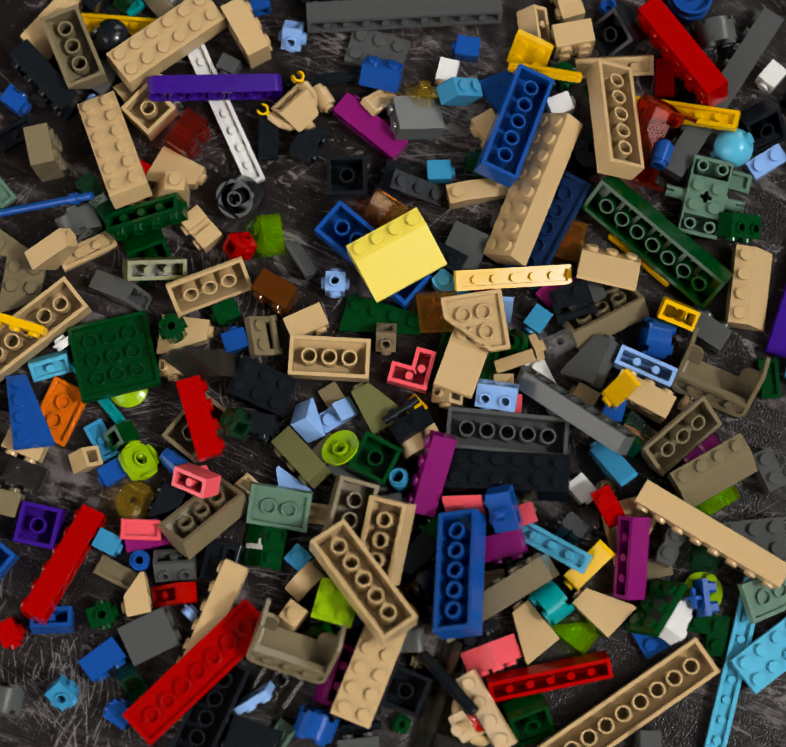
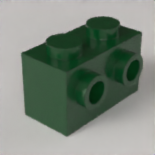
(740, 226)

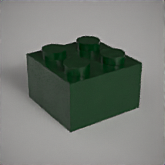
(374, 459)

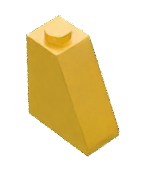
(601, 555)

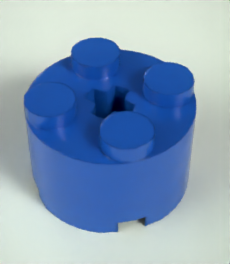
(656, 338)
(316, 724)

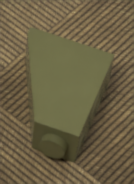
(373, 407)

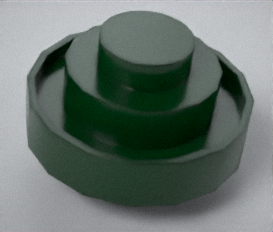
(518, 342)

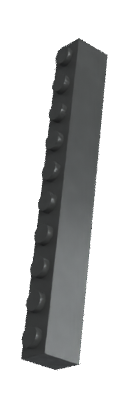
(399, 14)
(736, 72)

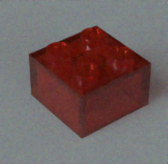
(189, 134)

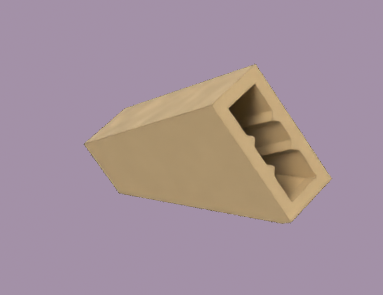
(36, 34)

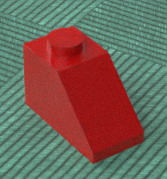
(607, 505)
(174, 594)

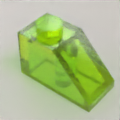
(577, 635)

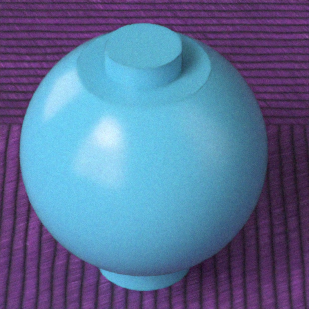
(733, 147)

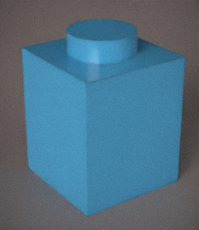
(440, 171)
(537, 320)
(108, 542)
(298, 557)

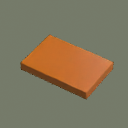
(62, 409)

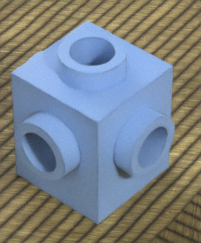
(292, 36)
(335, 290)

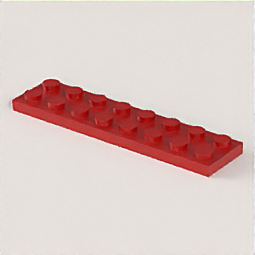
(194, 674)

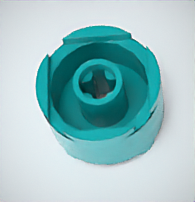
(551, 602)

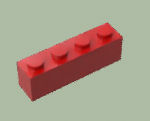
(199, 417)

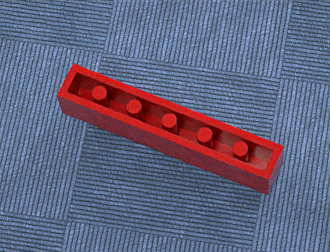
(63, 565)
(549, 676)

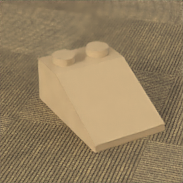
(461, 365)

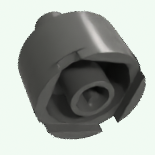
(716, 32)
(81, 221)
(11, 700)

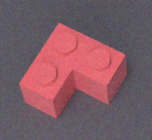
(415, 376)
(492, 655)

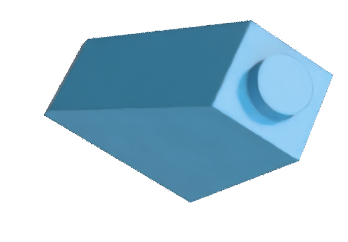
(612, 465)

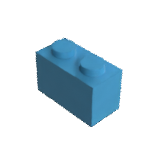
(459, 91)

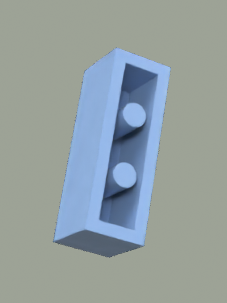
(645, 366)

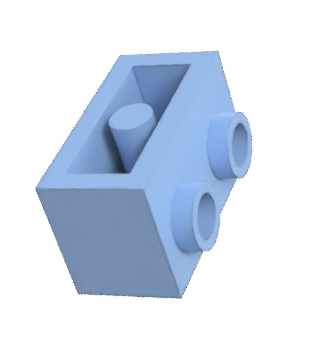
(496, 395)

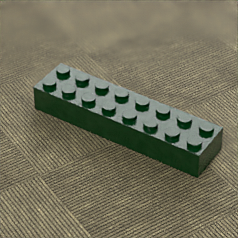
(657, 240)

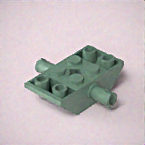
(710, 179)

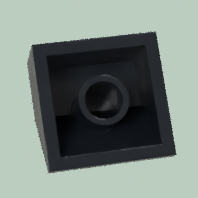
(617, 32)
(764, 123)

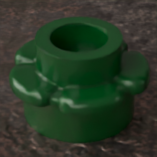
(396, 723)

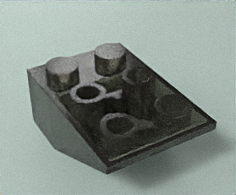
(210, 365)

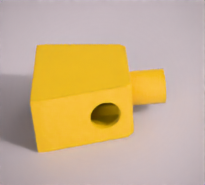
(676, 313)

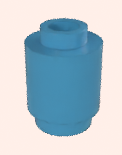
(399, 479)

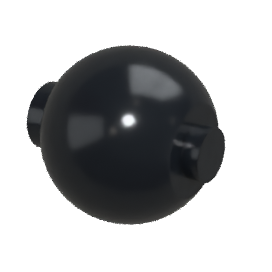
(108, 35)

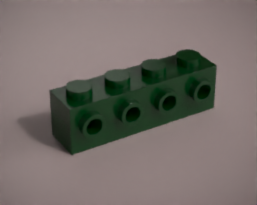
(146, 217)

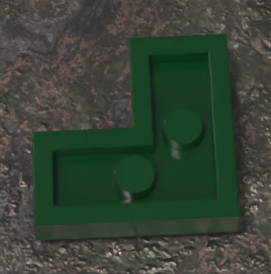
(716, 632)

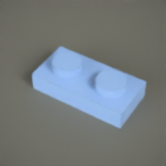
(766, 162)
(251, 700)

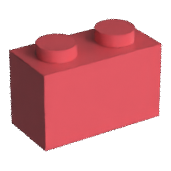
(196, 480)

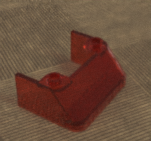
(654, 121)

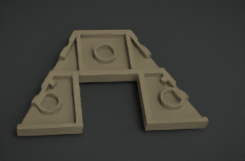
(19, 280)

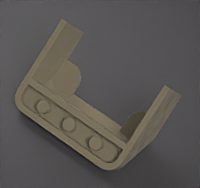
(722, 389)
(292, 651)

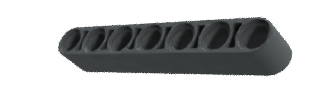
(575, 410)

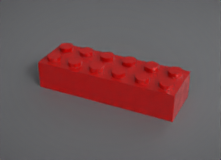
(682, 53)

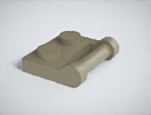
(258, 336)

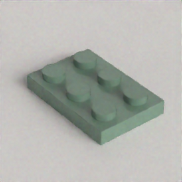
(279, 507)
(761, 601)

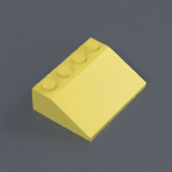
(396, 255)

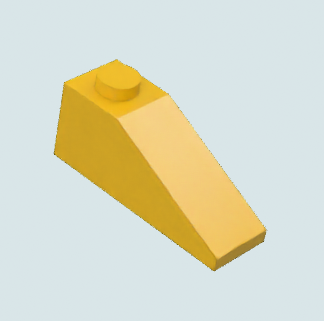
(620, 389)

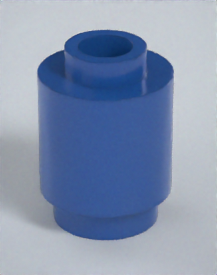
(661, 154)
(172, 458)
(145, 565)

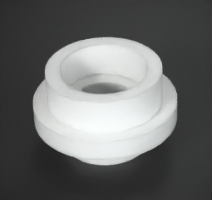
(61, 342)

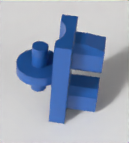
(701, 599)

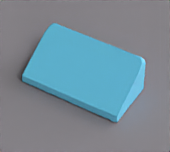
(49, 365)

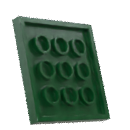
(114, 356)

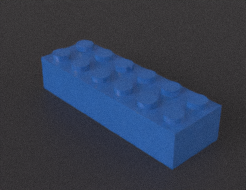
(514, 125)
(343, 227)
(459, 574)

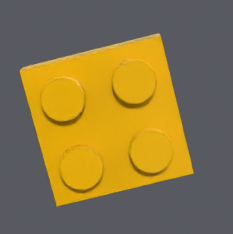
(530, 49)

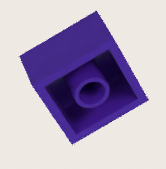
(39, 525)

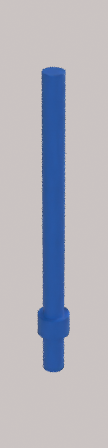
(72, 199)

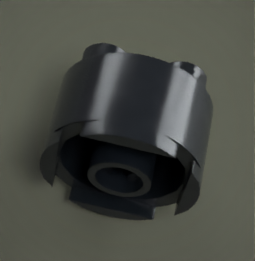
(581, 156)
(235, 188)

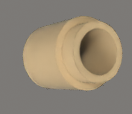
(325, 99)

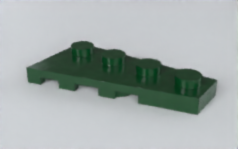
(363, 315)

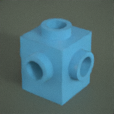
(62, 693)

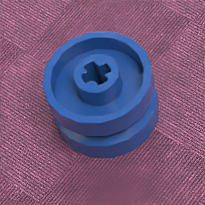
(689, 10)

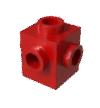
(239, 245)

